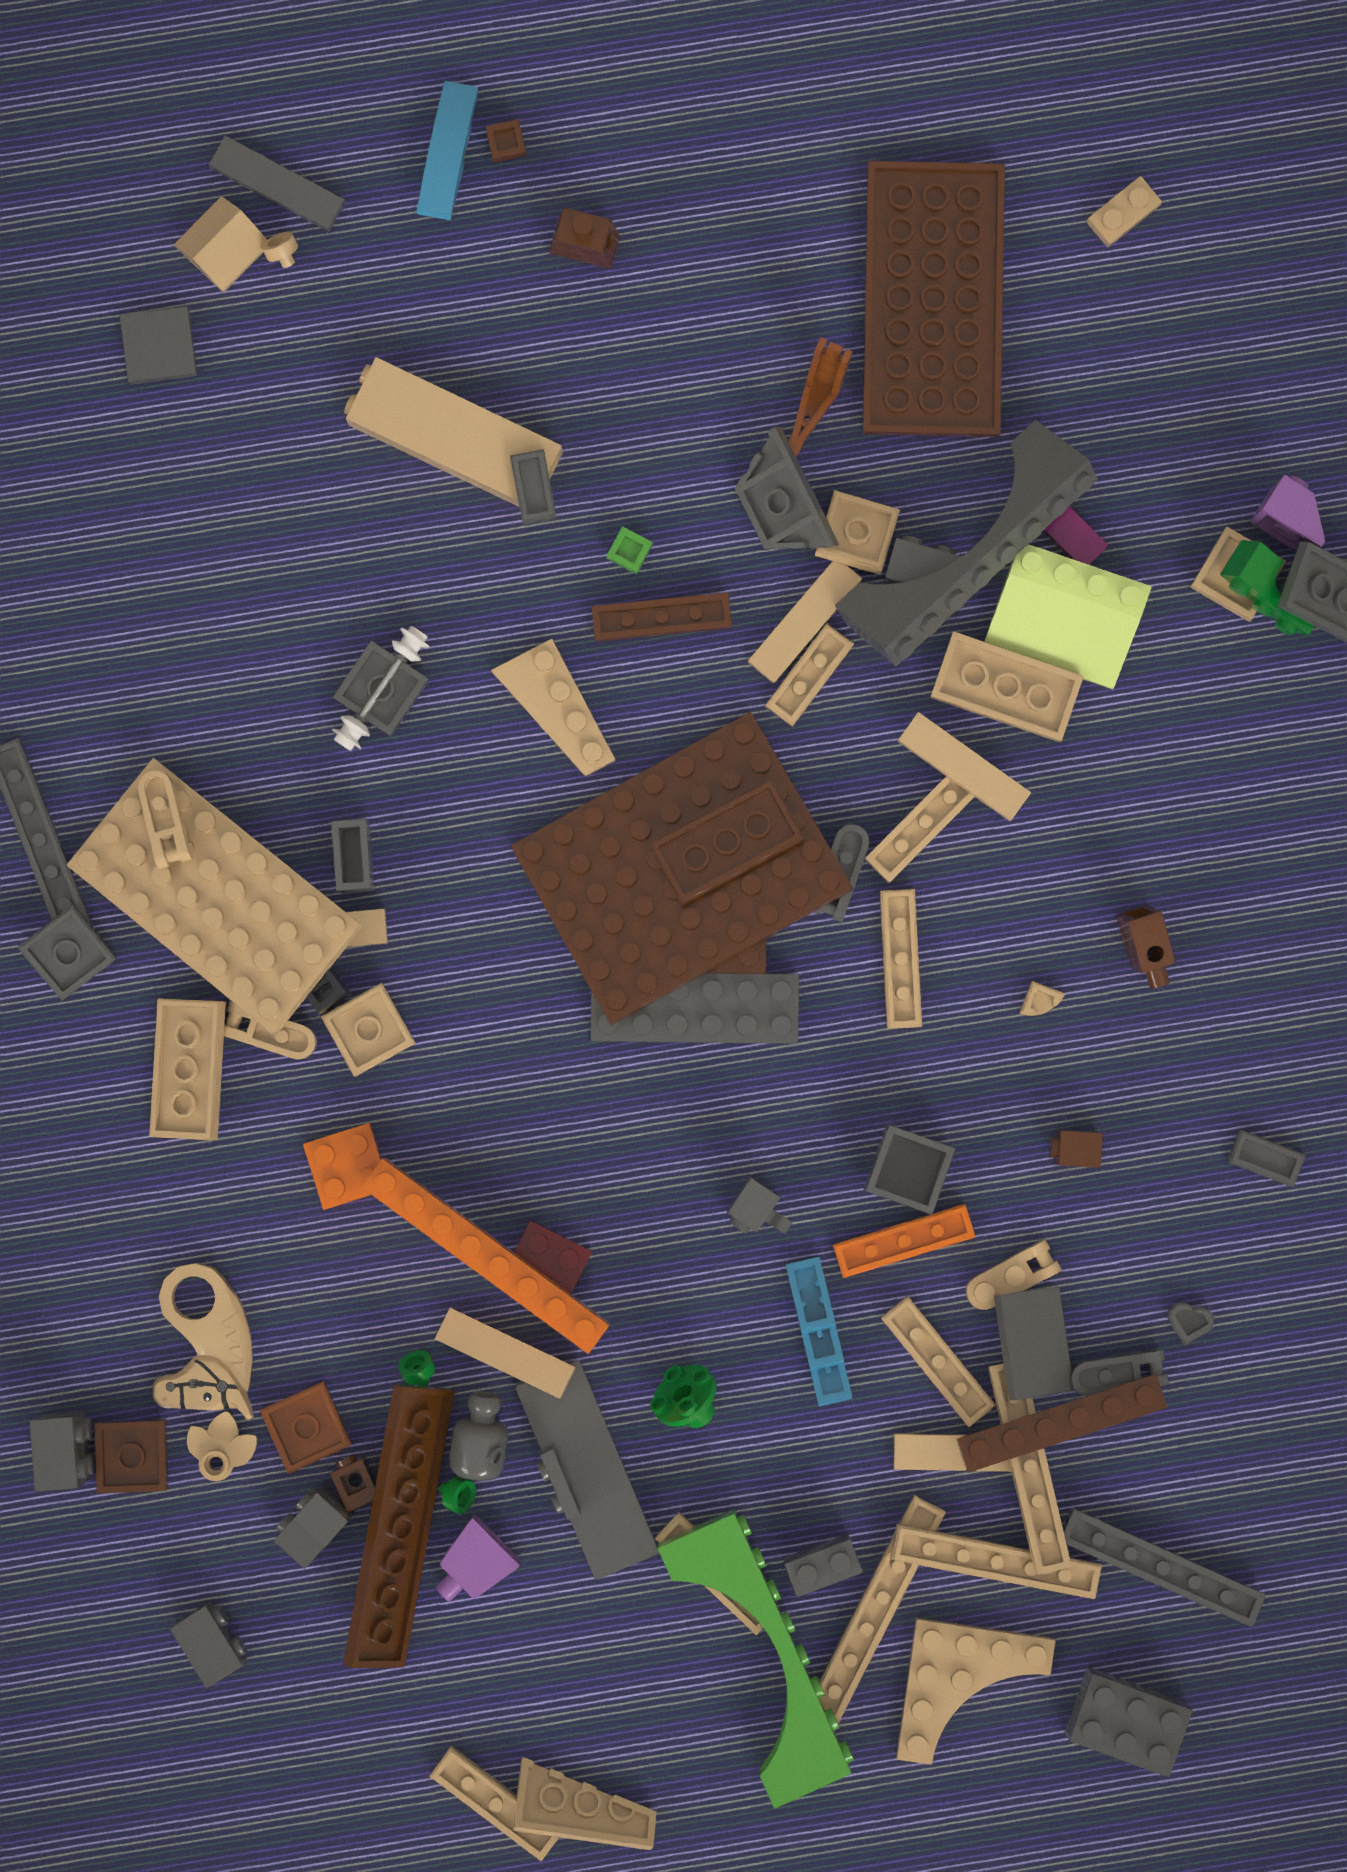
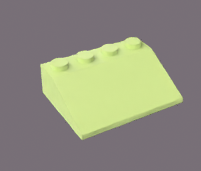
(1068, 614)

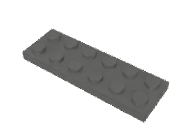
(712, 1011)

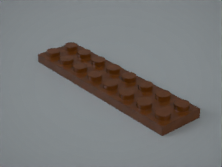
(398, 1527)

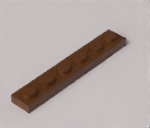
(1061, 1423)

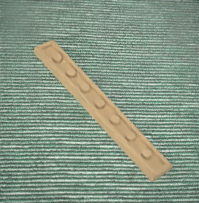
(873, 1614)

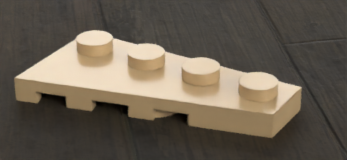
(553, 700)
(568, 1809)

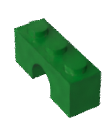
(1253, 575)

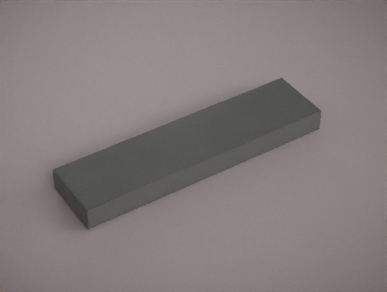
(277, 183)

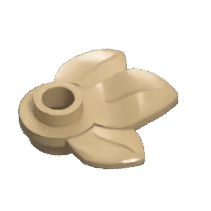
(220, 1441)

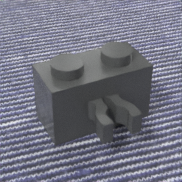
(755, 1206)

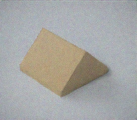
(222, 243)

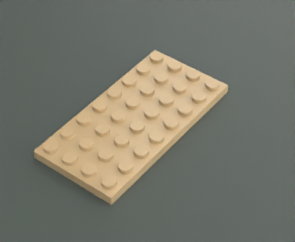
(227, 912)

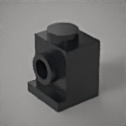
(328, 993)

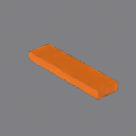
(904, 1240)

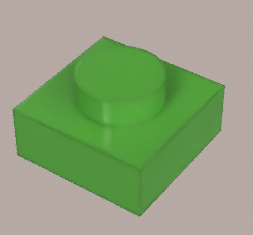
(629, 550)

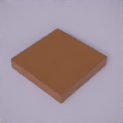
(306, 1427)

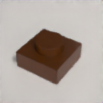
(506, 141)

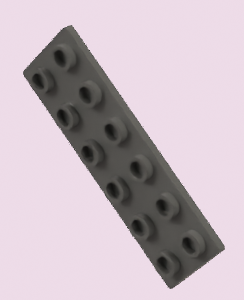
(588, 1475)

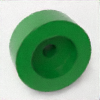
(417, 1368)
(458, 1494)

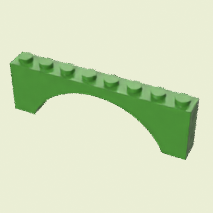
(807, 1746)

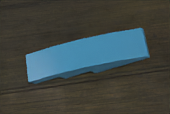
(447, 150)
(819, 1331)

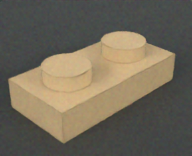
(1124, 211)

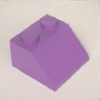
(1290, 514)

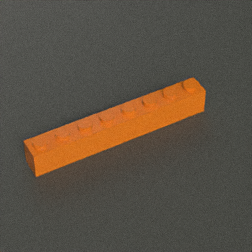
(485, 1255)

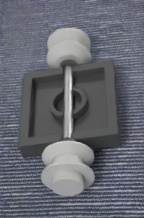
(381, 688)

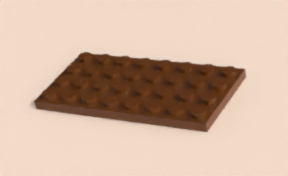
(933, 299)

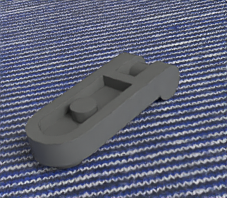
(850, 851)
(1108, 1372)

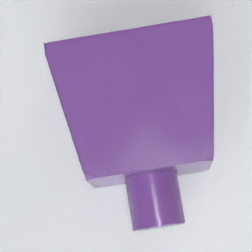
(476, 1561)

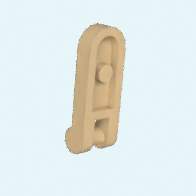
(163, 818)
(291, 1041)
(1011, 1276)

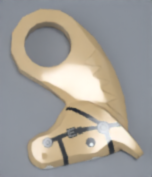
(223, 1344)

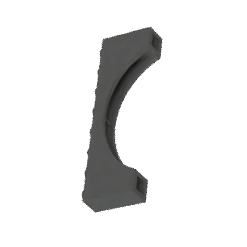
(904, 614)

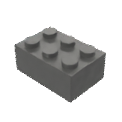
(1128, 1721)

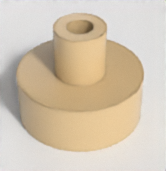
(280, 248)

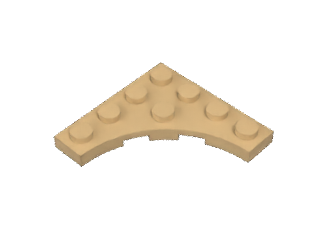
(953, 1664)

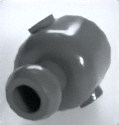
(479, 1440)

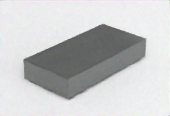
(533, 487)
(1266, 1158)

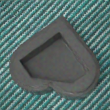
(1189, 1322)

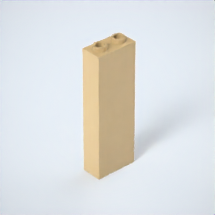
(443, 429)

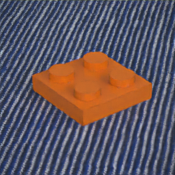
(342, 1164)

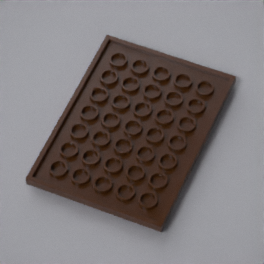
(616, 900)

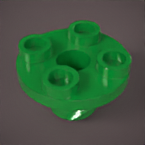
(685, 1396)

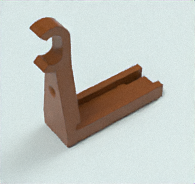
(820, 391)

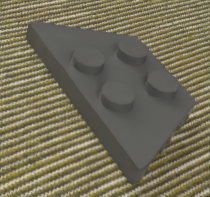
(782, 500)

